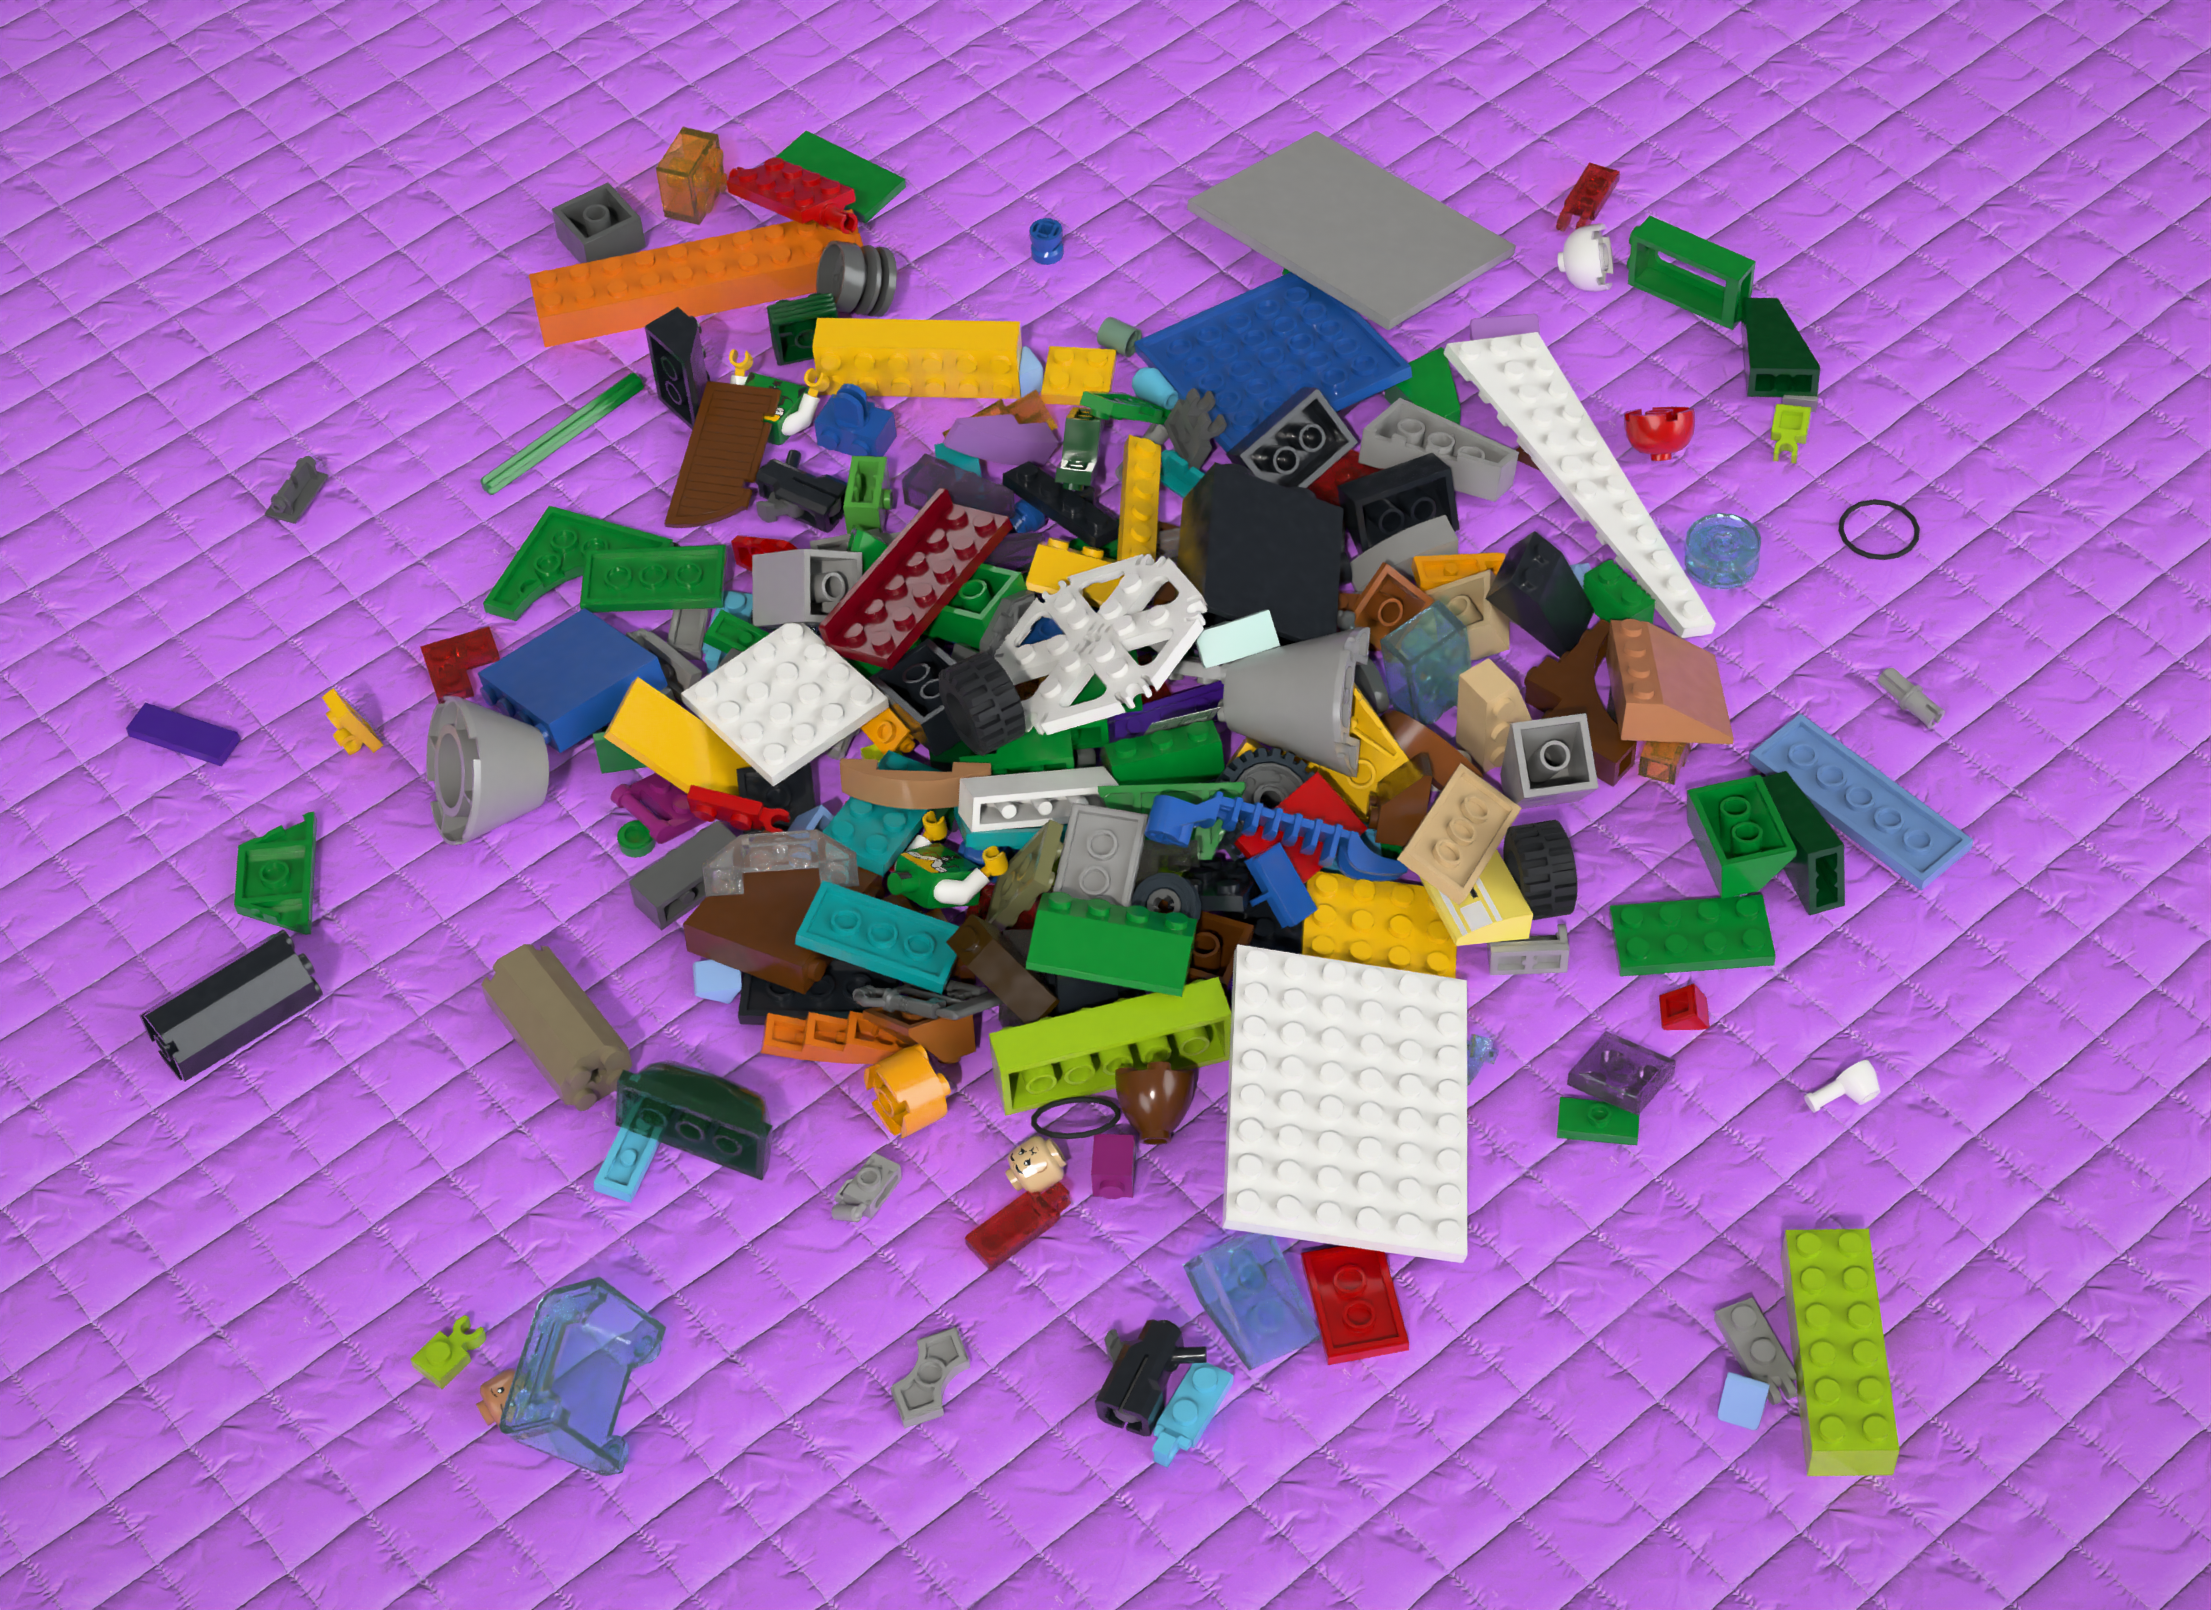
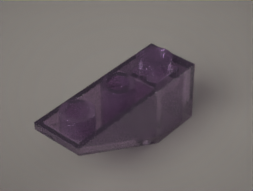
(963, 487)

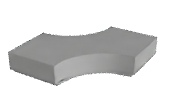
(921, 1391)

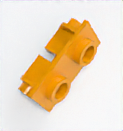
(889, 732)

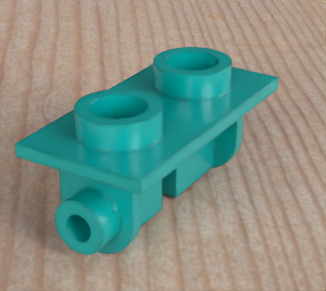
(1176, 473)

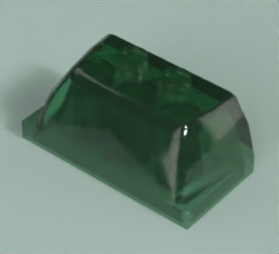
(697, 1115)

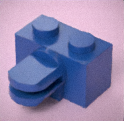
(854, 424)

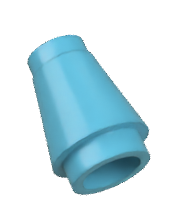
(1154, 388)

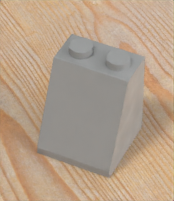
(801, 585)
(1548, 762)

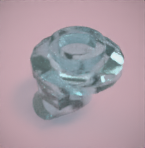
(1479, 1051)

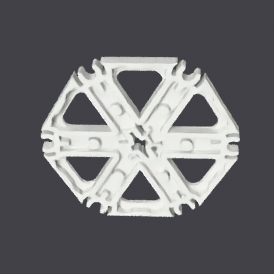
(1102, 642)

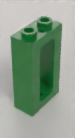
(1683, 287)

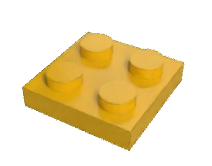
(1076, 370)

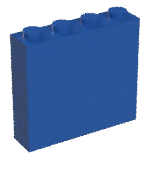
(569, 678)

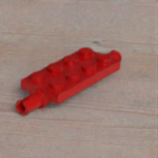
(795, 194)

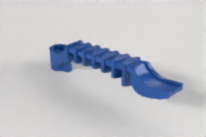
(1174, 819)

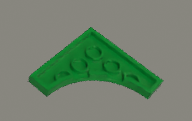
(556, 555)

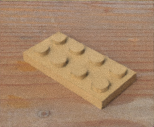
(1459, 834)

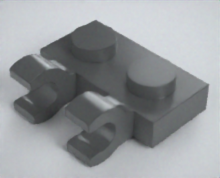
(1192, 428)

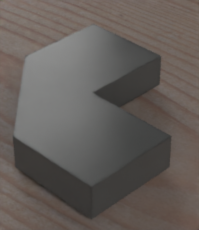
(1004, 619)

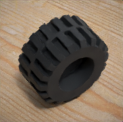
(982, 703)
(1542, 867)

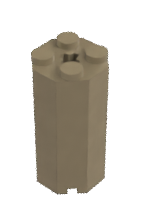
(556, 1025)

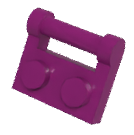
(664, 800)

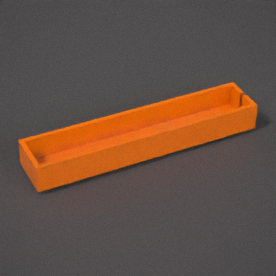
(693, 275)

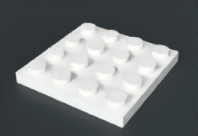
(784, 701)

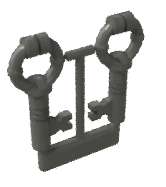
(956, 992)

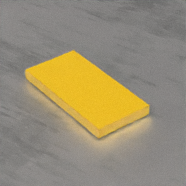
(673, 741)

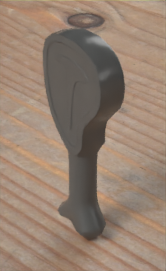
(1366, 676)

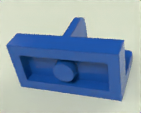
(1280, 886)

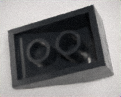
(1542, 594)

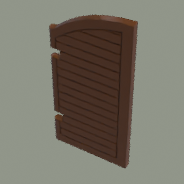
(722, 454)

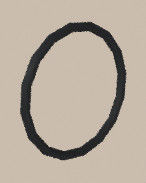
(1884, 503)
(1078, 1134)

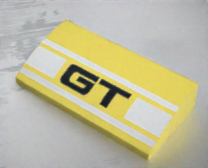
(1491, 910)

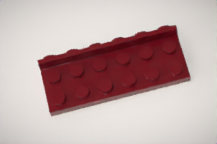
(912, 581)

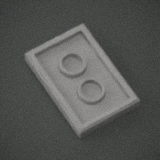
(1101, 854)

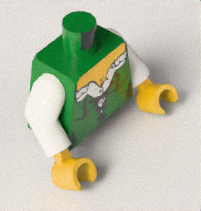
(795, 404)
(939, 876)

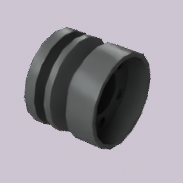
(858, 277)

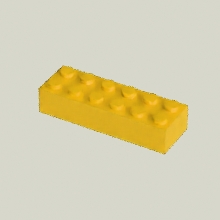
(920, 357)

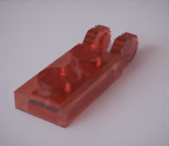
(1588, 195)

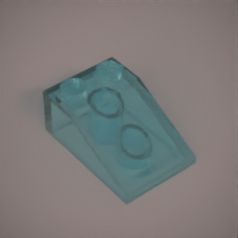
(1252, 1298)

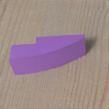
(1002, 440)

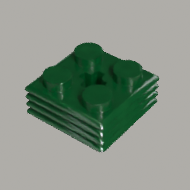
(794, 325)

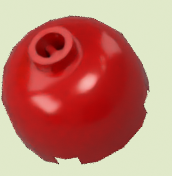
(1660, 430)

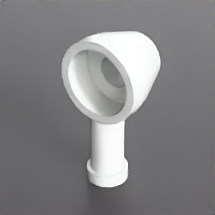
(1856, 1082)

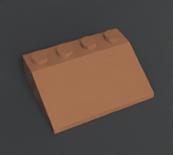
(1664, 686)

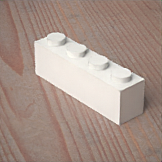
(1029, 798)

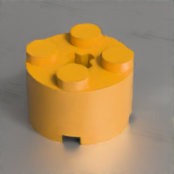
(907, 1091)

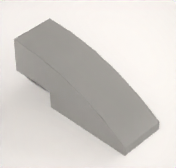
(1423, 539)

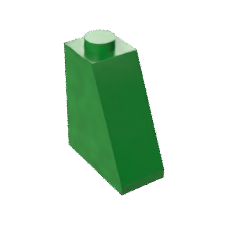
(1429, 386)

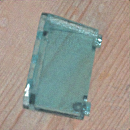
(578, 1373)

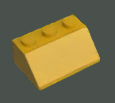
(1056, 562)

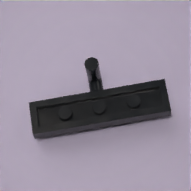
(1066, 507)

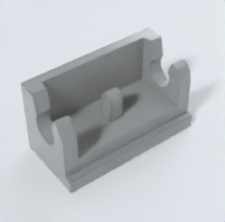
(1530, 955)

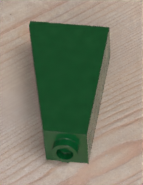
(1775, 353)
(1819, 863)

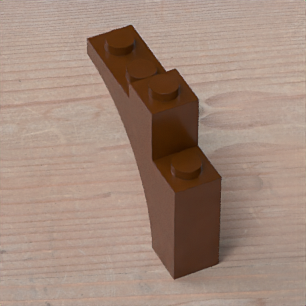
(1570, 689)

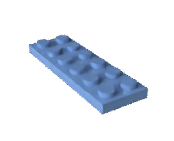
(1863, 802)

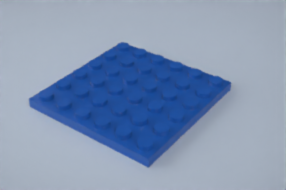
(1268, 347)

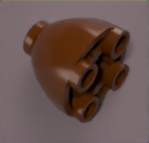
(1154, 1099)

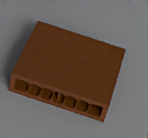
(760, 927)

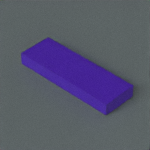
(183, 734)

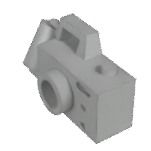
(867, 1189)

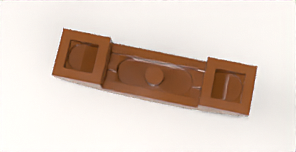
(1418, 738)

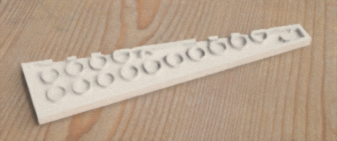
(1557, 433)

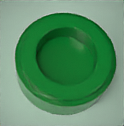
(635, 839)

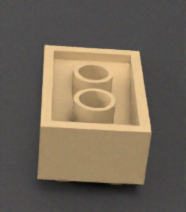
(1484, 622)

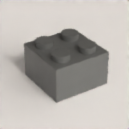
(598, 225)

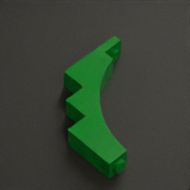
(1054, 751)

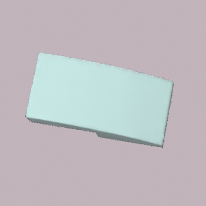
(1237, 639)

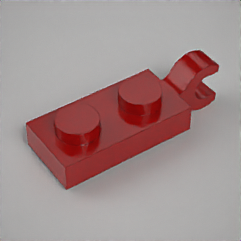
(736, 810)

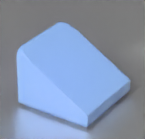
(1030, 372)
(716, 981)
(1743, 1401)

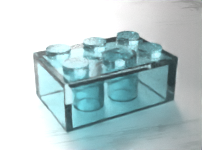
(1425, 663)

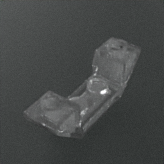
(779, 851)

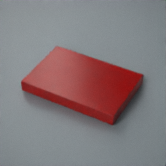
(1312, 800)
(1354, 1303)

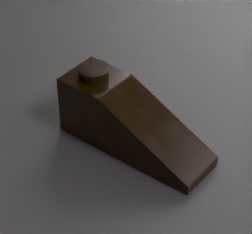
(1002, 969)

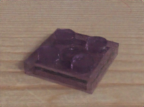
(1621, 1073)

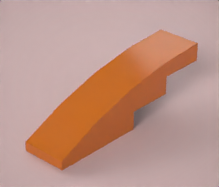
(828, 1039)

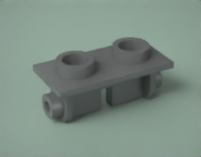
(297, 491)

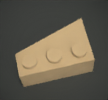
(1484, 714)

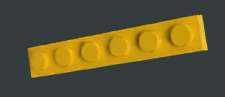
(1139, 498)

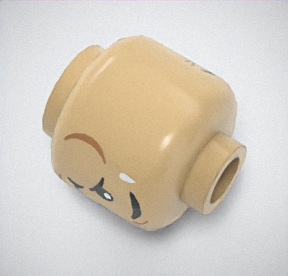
(1036, 1165)

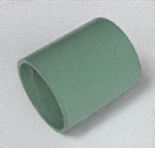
(1118, 336)

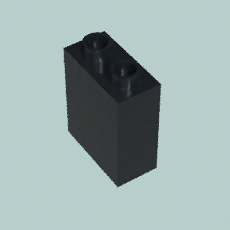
(1262, 549)

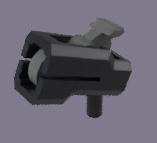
(799, 494)
(1140, 1375)

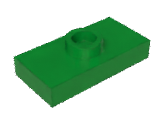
(1596, 1122)

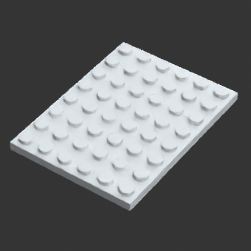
(1347, 1105)

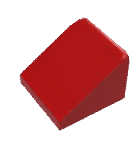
(1684, 1009)

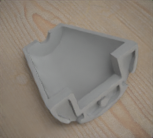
(1299, 698)

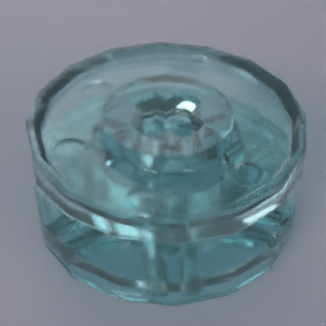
(1722, 551)

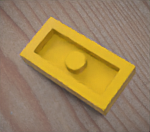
(351, 726)

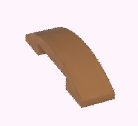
(906, 788)

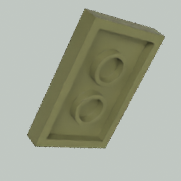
(1026, 876)

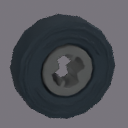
(1167, 887)

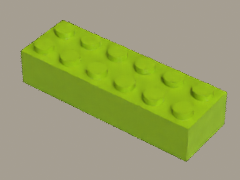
(1084, 1048)
(1839, 1353)

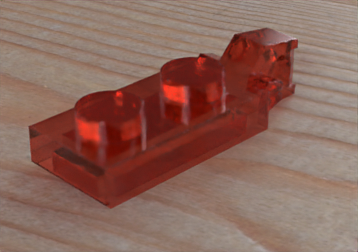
(1017, 1225)

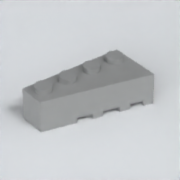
(1409, 431)

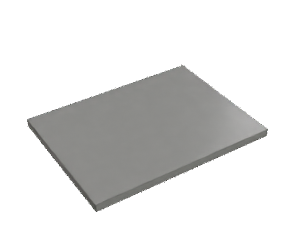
(1351, 229)

